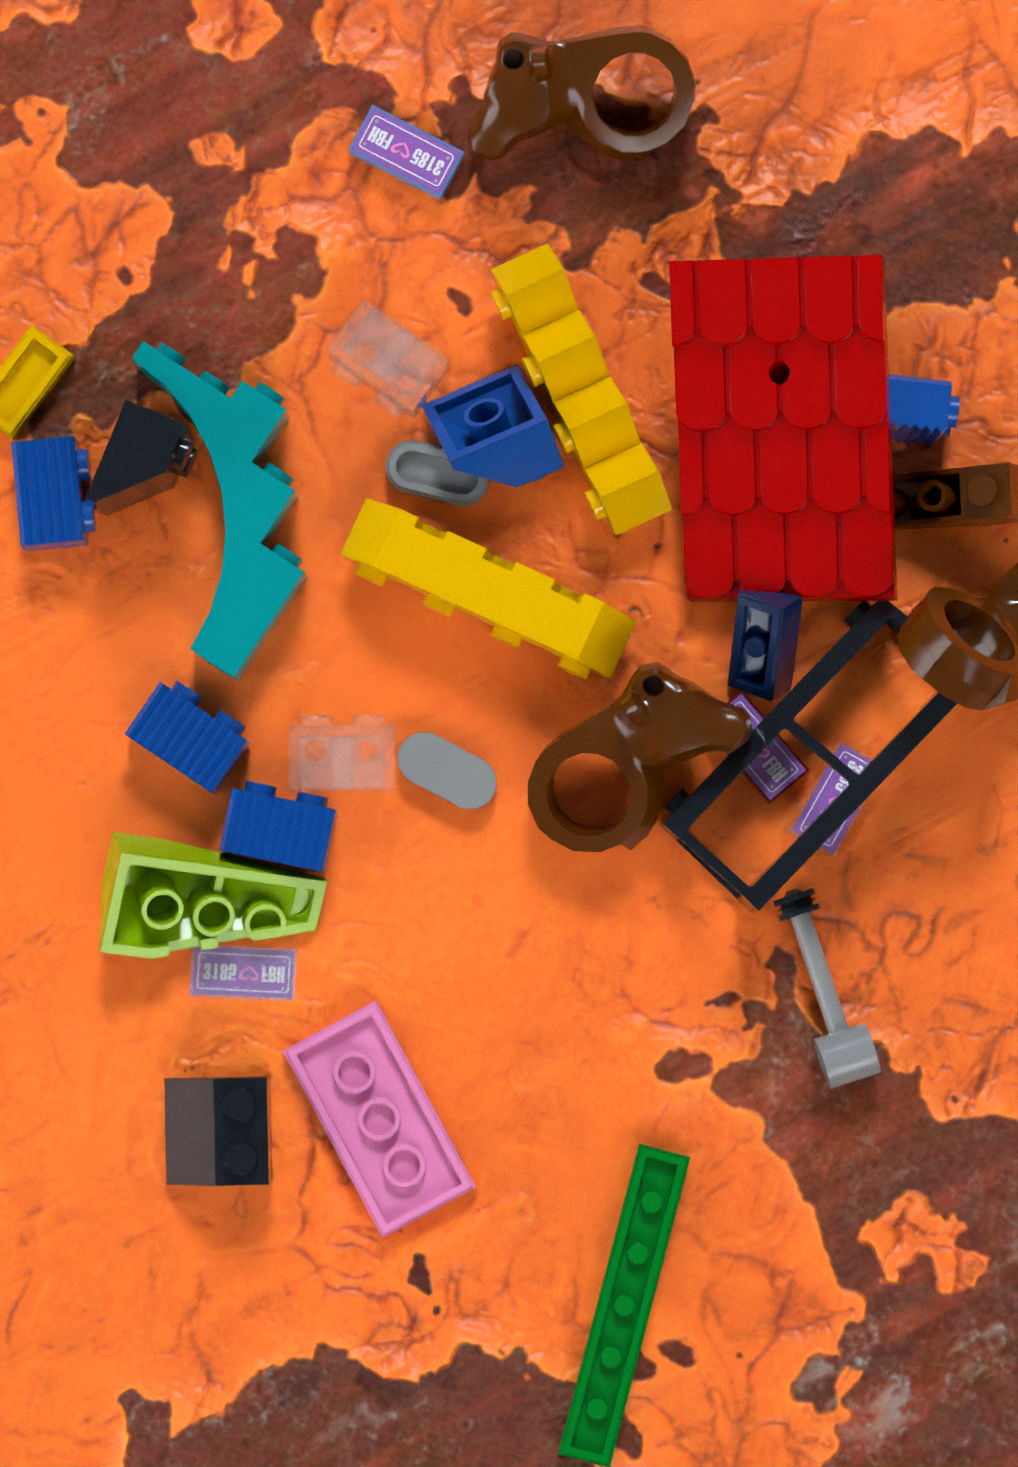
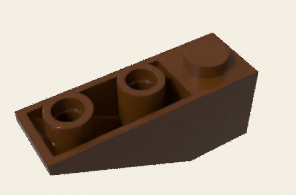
(957, 497)

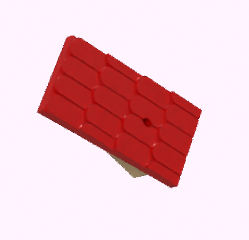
(784, 427)

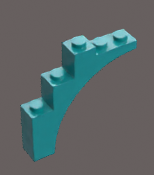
(238, 432)

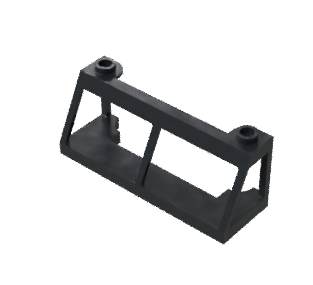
(687, 807)

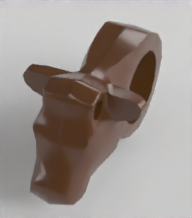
(553, 82)
(966, 643)
(649, 727)

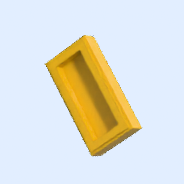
(28, 378)

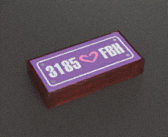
(776, 765)

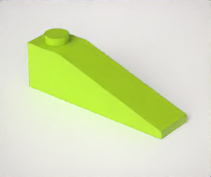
(184, 897)

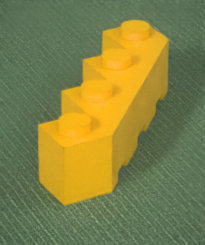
(580, 390)
(503, 594)

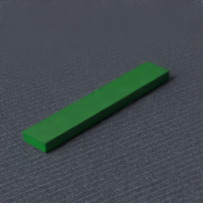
(623, 1305)

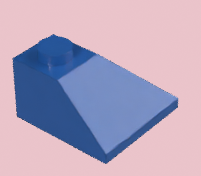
(495, 430)

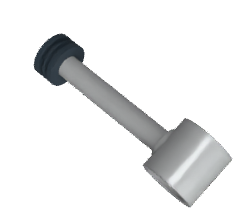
(846, 1051)

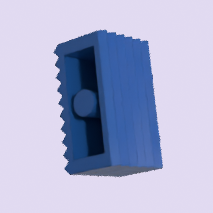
(921, 409)
(51, 493)
(188, 736)
(279, 828)

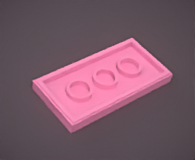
(379, 1119)

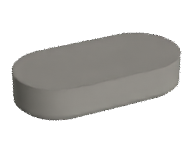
(427, 473)
(447, 770)

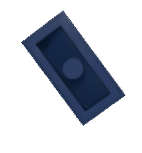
(764, 643)

